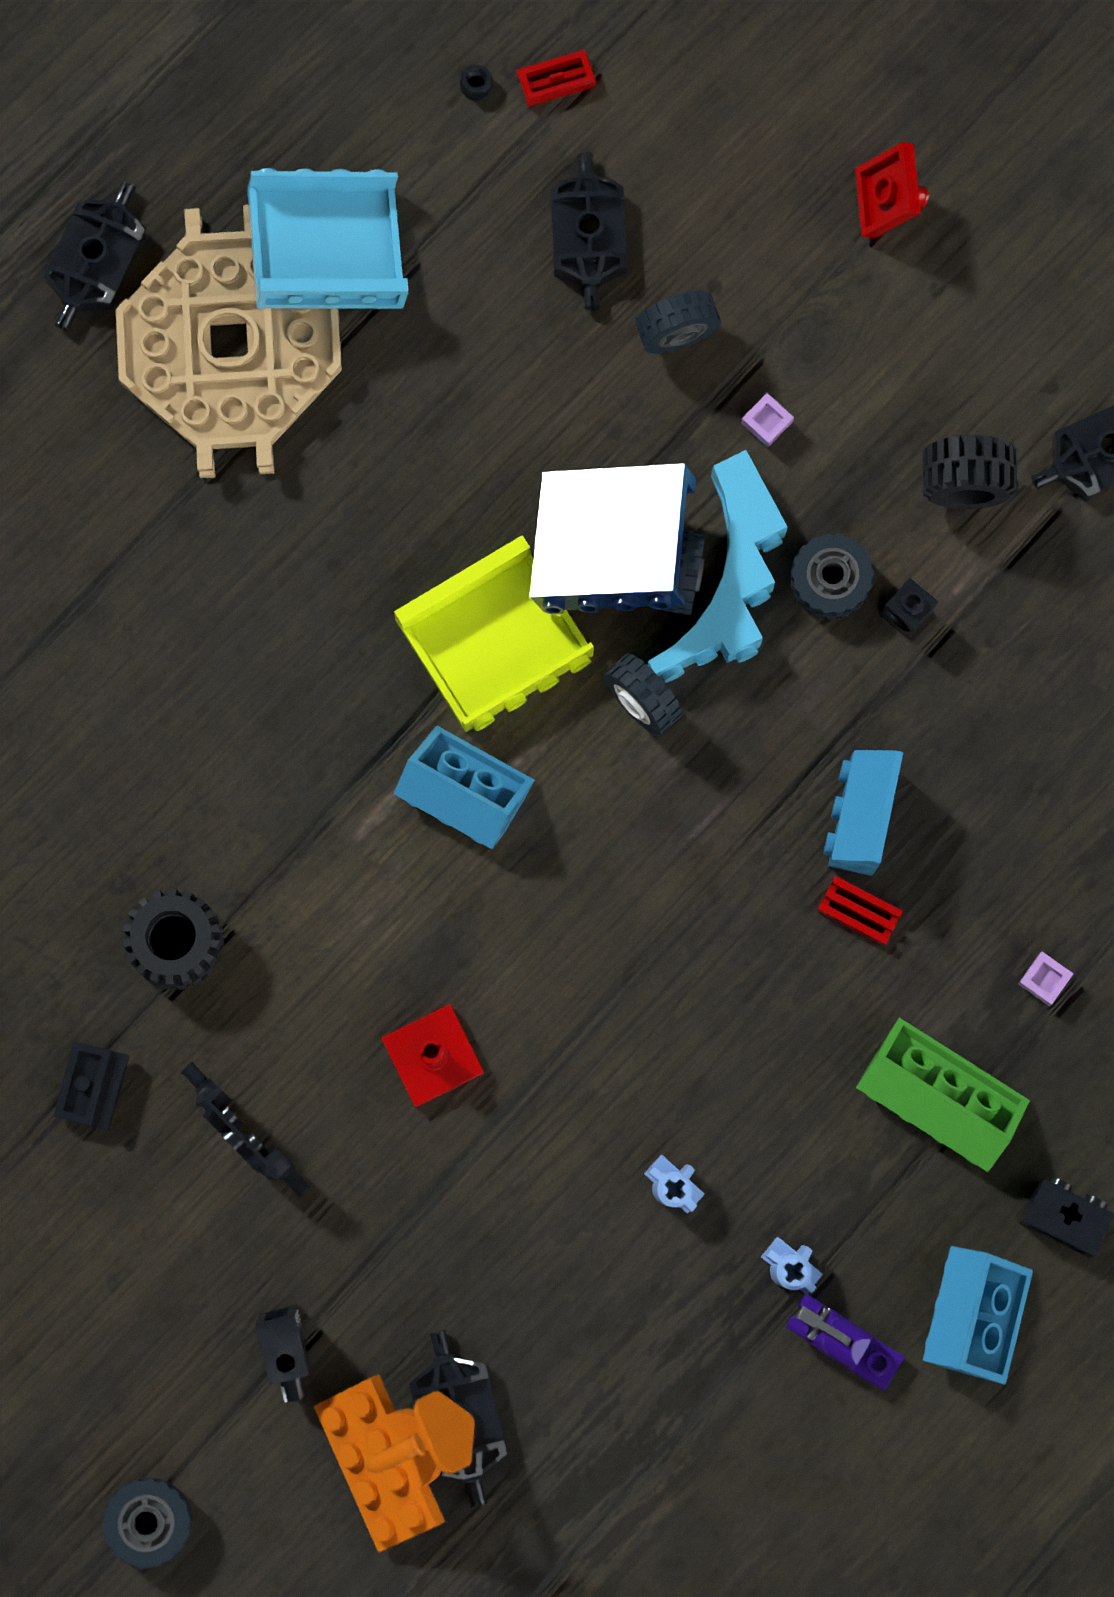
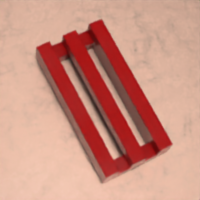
(559, 90)
(869, 899)

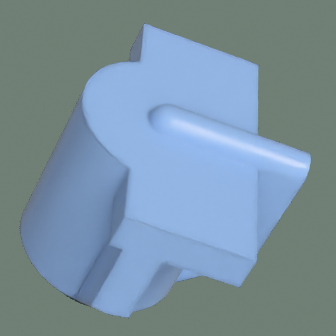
(673, 1186)
(791, 1268)

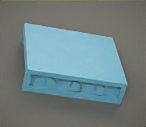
(325, 239)

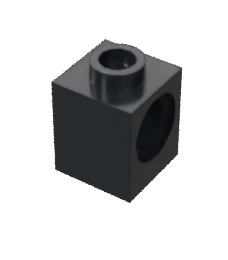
(909, 608)

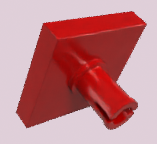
(889, 190)
(432, 1055)

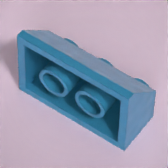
(463, 787)
(863, 810)
(977, 1314)

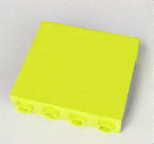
(490, 639)

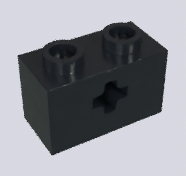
(1080, 1235)

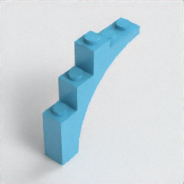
(726, 624)

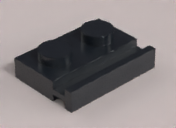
(91, 1086)

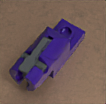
(845, 1342)

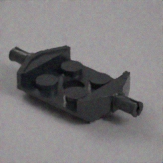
(583, 257)
(94, 282)
(1080, 458)
(212, 1102)
(470, 1388)

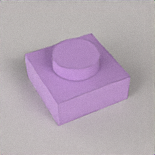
(767, 420)
(1045, 978)

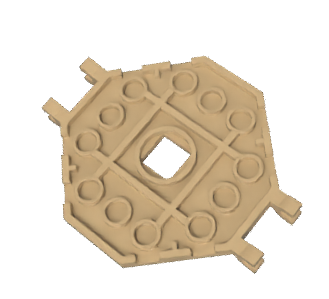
(229, 399)

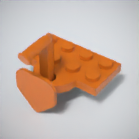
(388, 1458)

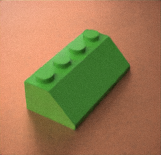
(943, 1095)

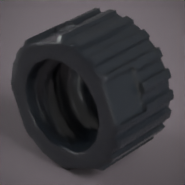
(476, 93)

